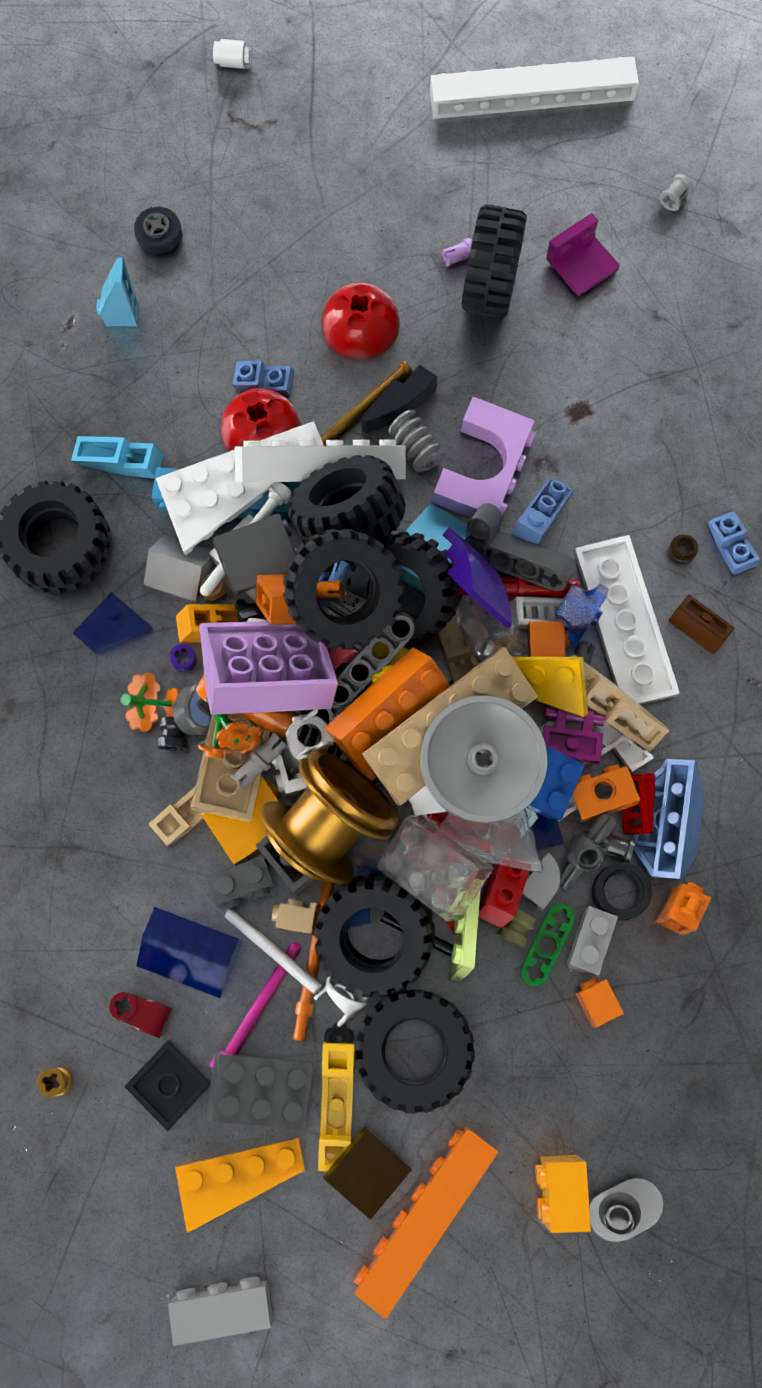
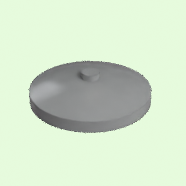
(483, 759)

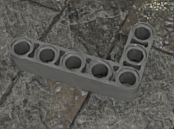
(372, 661)

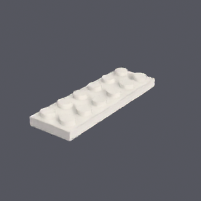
(628, 621)

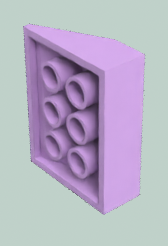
(265, 668)

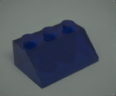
(188, 952)

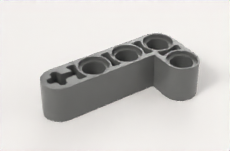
(516, 555)

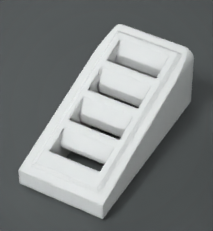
(522, 610)

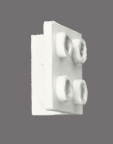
(289, 788)

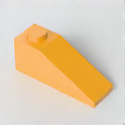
(193, 614)

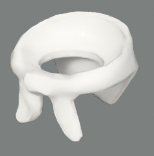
(296, 748)
(349, 1007)

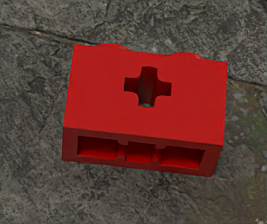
(502, 894)

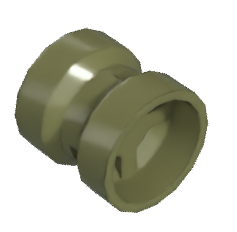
(517, 928)

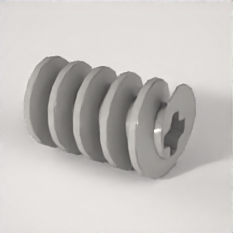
(418, 447)

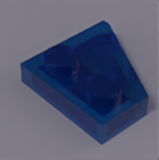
(110, 625)

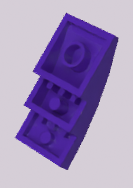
(478, 578)

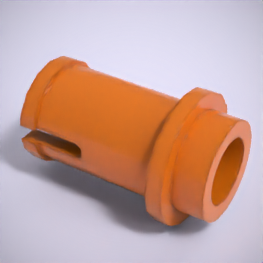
(330, 590)

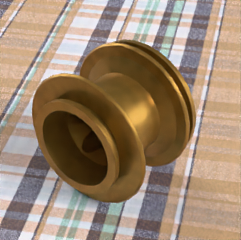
(328, 818)

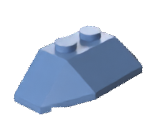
(676, 821)

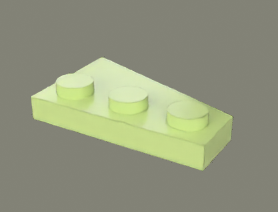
(465, 943)

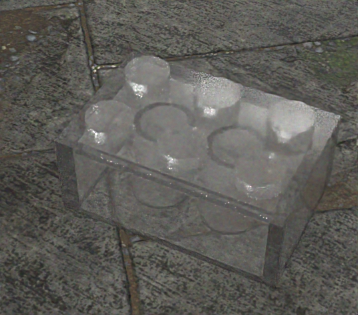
(434, 867)

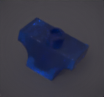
(581, 609)

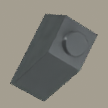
(292, 877)

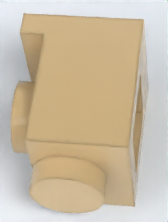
(295, 916)

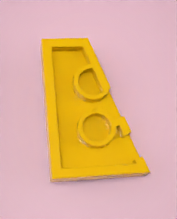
(557, 681)

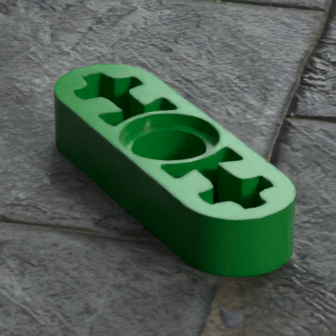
(564, 928)

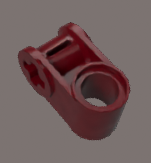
(145, 1014)

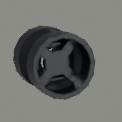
(171, 736)

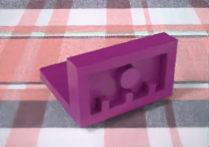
(580, 256)

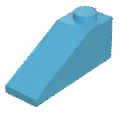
(118, 299)

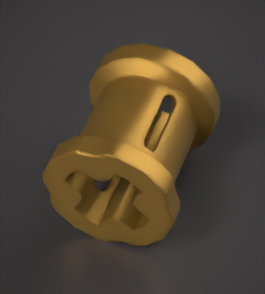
(63, 1077)

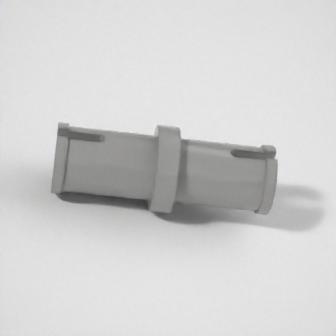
(259, 761)

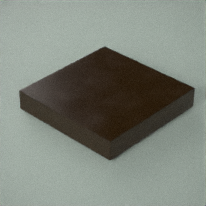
(367, 1173)

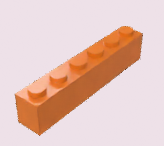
(424, 1222)

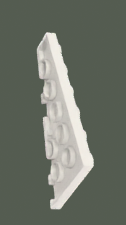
(208, 496)

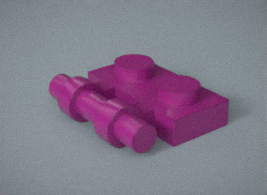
(578, 744)

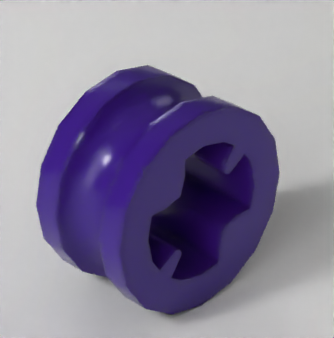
(176, 663)

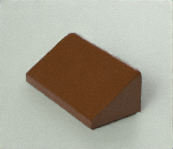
(701, 624)

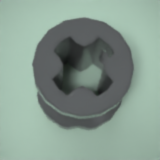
(619, 847)

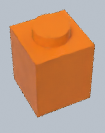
(598, 1002)

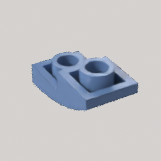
(257, 375)
(732, 543)

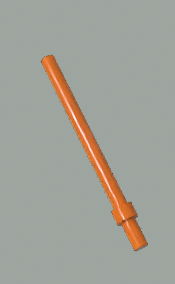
(305, 1008)

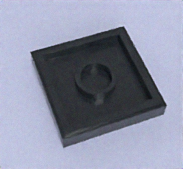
(168, 1085)

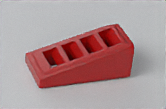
(646, 793)

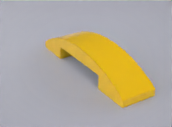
(336, 1102)

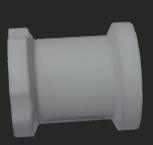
(673, 196)

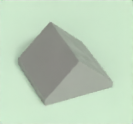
(174, 572)

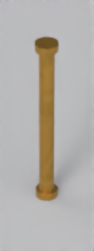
(403, 370)

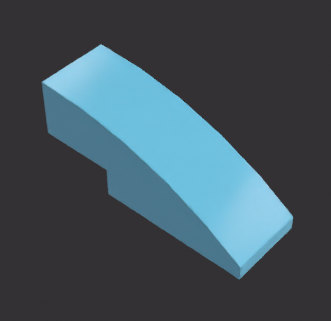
(117, 456)

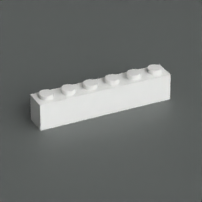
(295, 463)

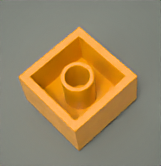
(564, 1193)

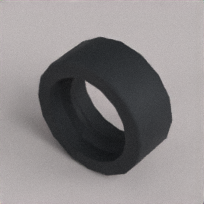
(637, 874)

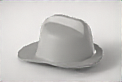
(626, 1210)

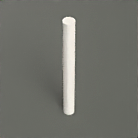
(273, 951)

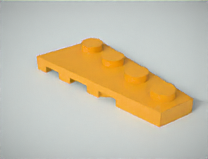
(229, 1180)

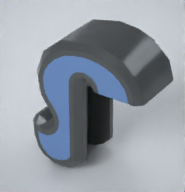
(190, 714)

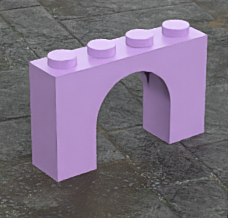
(505, 432)

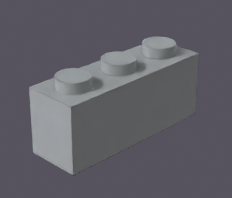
(220, 1311)

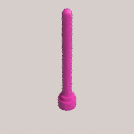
(260, 1004)

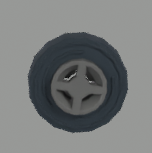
(153, 221)

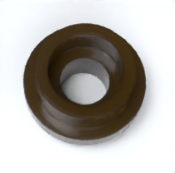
(686, 541)

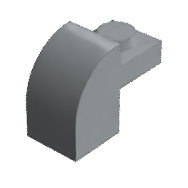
(542, 886)

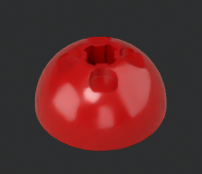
(360, 332)
(274, 415)

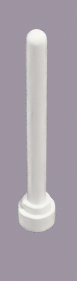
(278, 495)

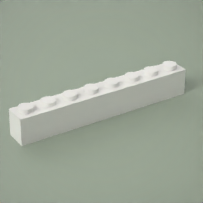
(533, 87)

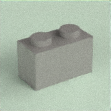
(591, 941)

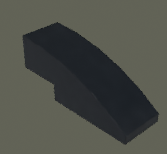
(399, 398)

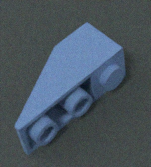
(542, 512)

